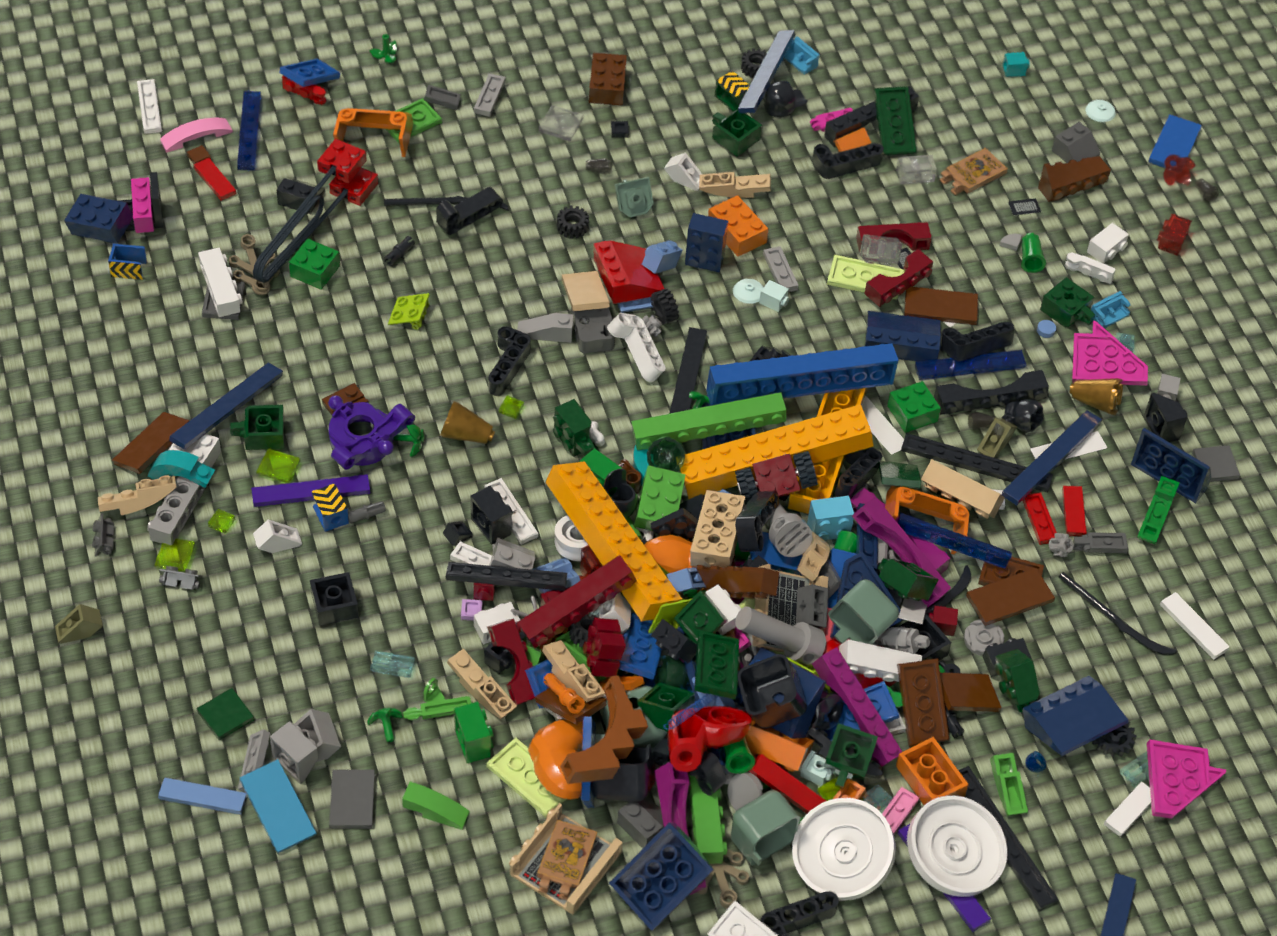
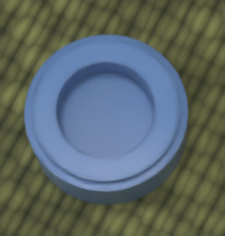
(1046, 328)

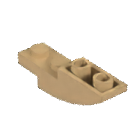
(730, 186)
(145, 495)
(814, 557)
(571, 673)
(481, 686)

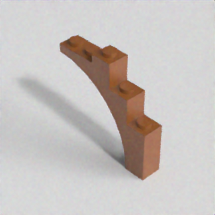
(601, 760)

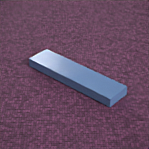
(202, 796)

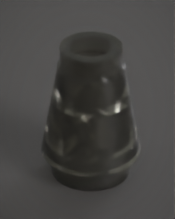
(600, 166)
(1207, 190)
(979, 420)

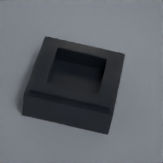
(619, 129)

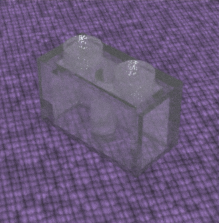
(916, 169)
(880, 249)

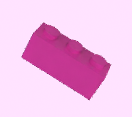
(142, 205)

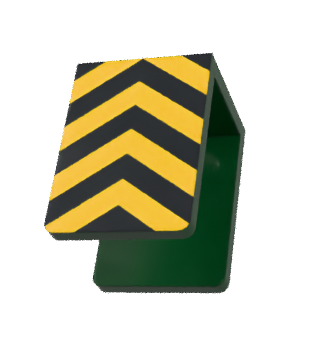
(732, 90)

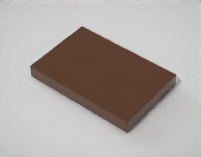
(992, 573)
(969, 692)
(551, 701)

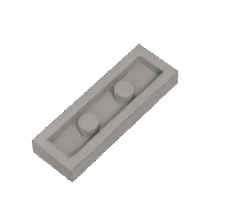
(489, 95)
(780, 268)
(255, 753)

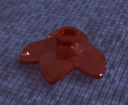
(1179, 172)

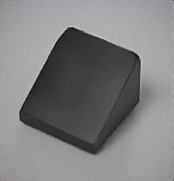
(457, 532)

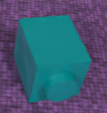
(1015, 64)

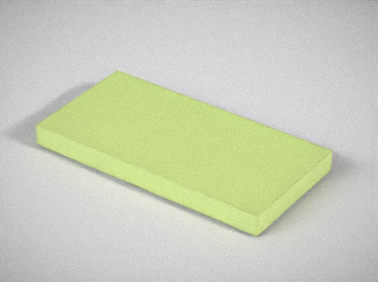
(854, 273)
(517, 770)

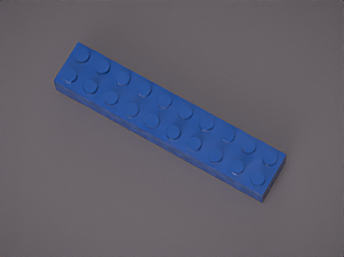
(803, 374)

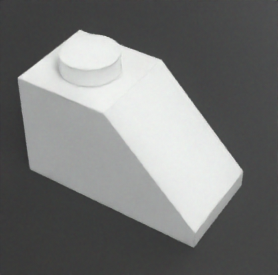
(683, 171)
(276, 537)

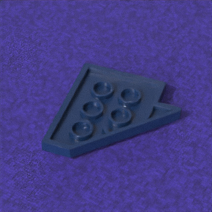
(855, 570)

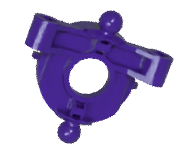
(369, 448)

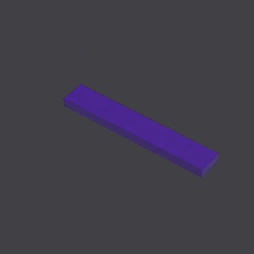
(303, 490)
(967, 907)

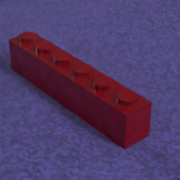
(577, 601)

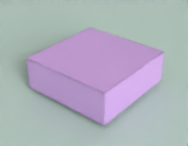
(470, 608)

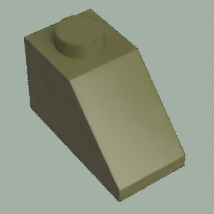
(996, 437)
(79, 624)

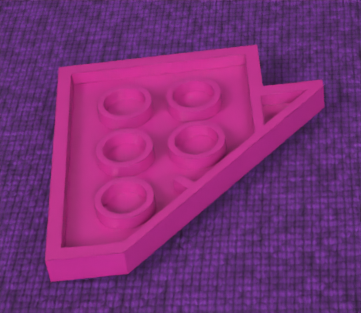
(1105, 357)
(1178, 776)

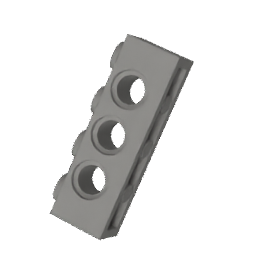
(174, 511)

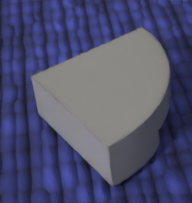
(1011, 241)

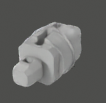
(903, 639)

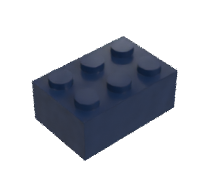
(98, 218)
(706, 242)

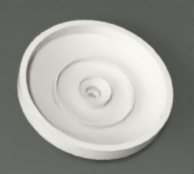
(957, 846)
(844, 848)

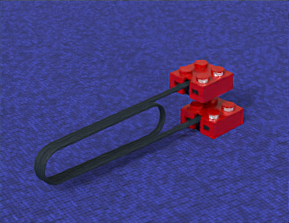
(349, 182)

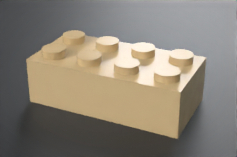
(965, 490)

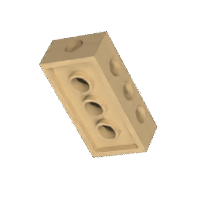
(706, 548)

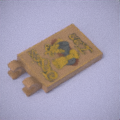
(973, 172)
(566, 857)

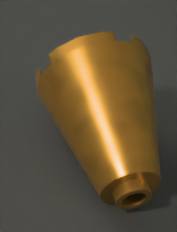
(1099, 393)
(466, 425)

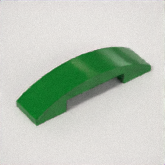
(1158, 510)

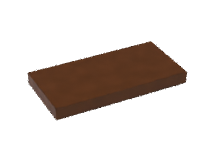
(941, 305)
(149, 443)
(1010, 596)
(922, 701)

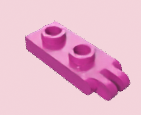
(819, 122)

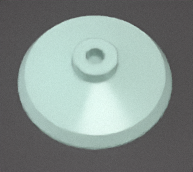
(1100, 111)
(748, 291)

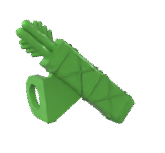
(435, 703)

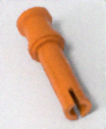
(567, 696)

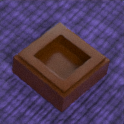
(198, 154)

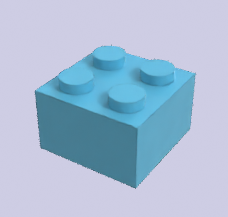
(830, 516)

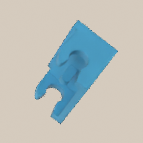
(802, 56)
(1111, 309)

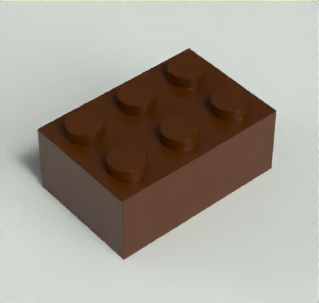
(607, 79)

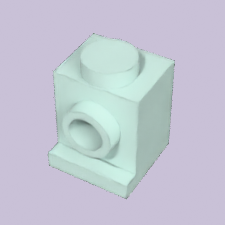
(814, 769)

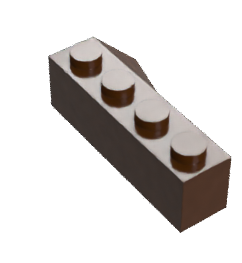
(1072, 177)
(741, 582)

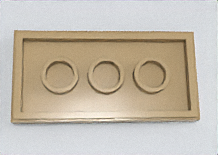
(585, 291)

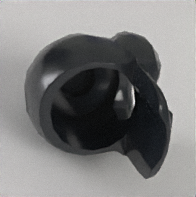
(782, 100)
(624, 496)
(827, 711)

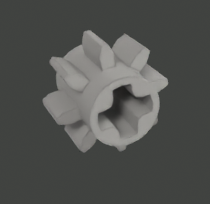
(653, 325)
(1061, 544)

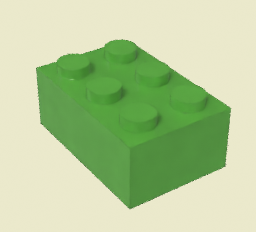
(659, 496)

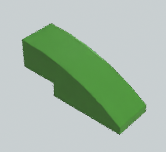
(1009, 784)
(434, 806)

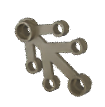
(248, 243)
(719, 870)

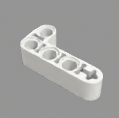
(640, 344)

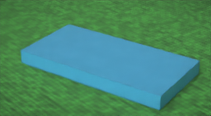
(277, 806)

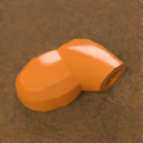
(671, 553)
(548, 752)

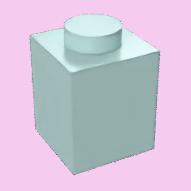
(774, 296)

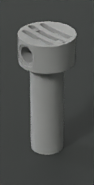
(789, 532)
(800, 642)

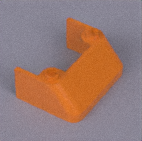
(375, 119)
(929, 505)

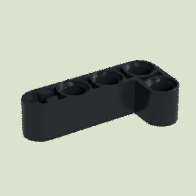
(846, 162)
(457, 217)
(978, 342)
(517, 349)
(863, 467)
(753, 518)
(708, 773)
(822, 905)

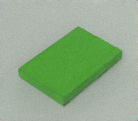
(423, 118)

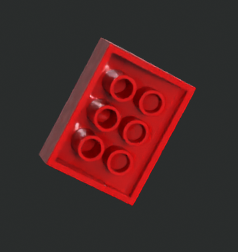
(623, 271)

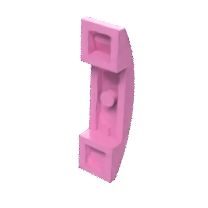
(174, 139)

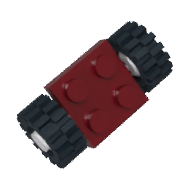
(777, 475)

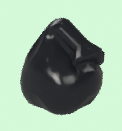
(1024, 414)

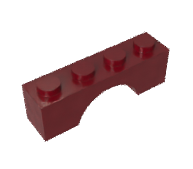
(911, 234)
(883, 288)
(506, 635)

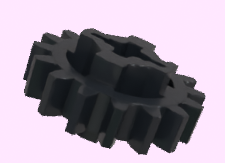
(1117, 741)

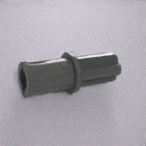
(366, 512)

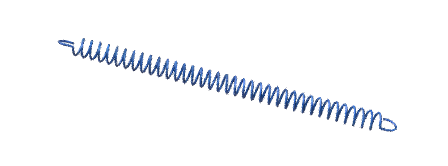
(684, 710)

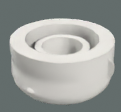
(569, 539)

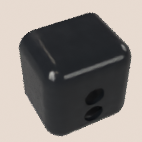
(762, 682)
(632, 780)

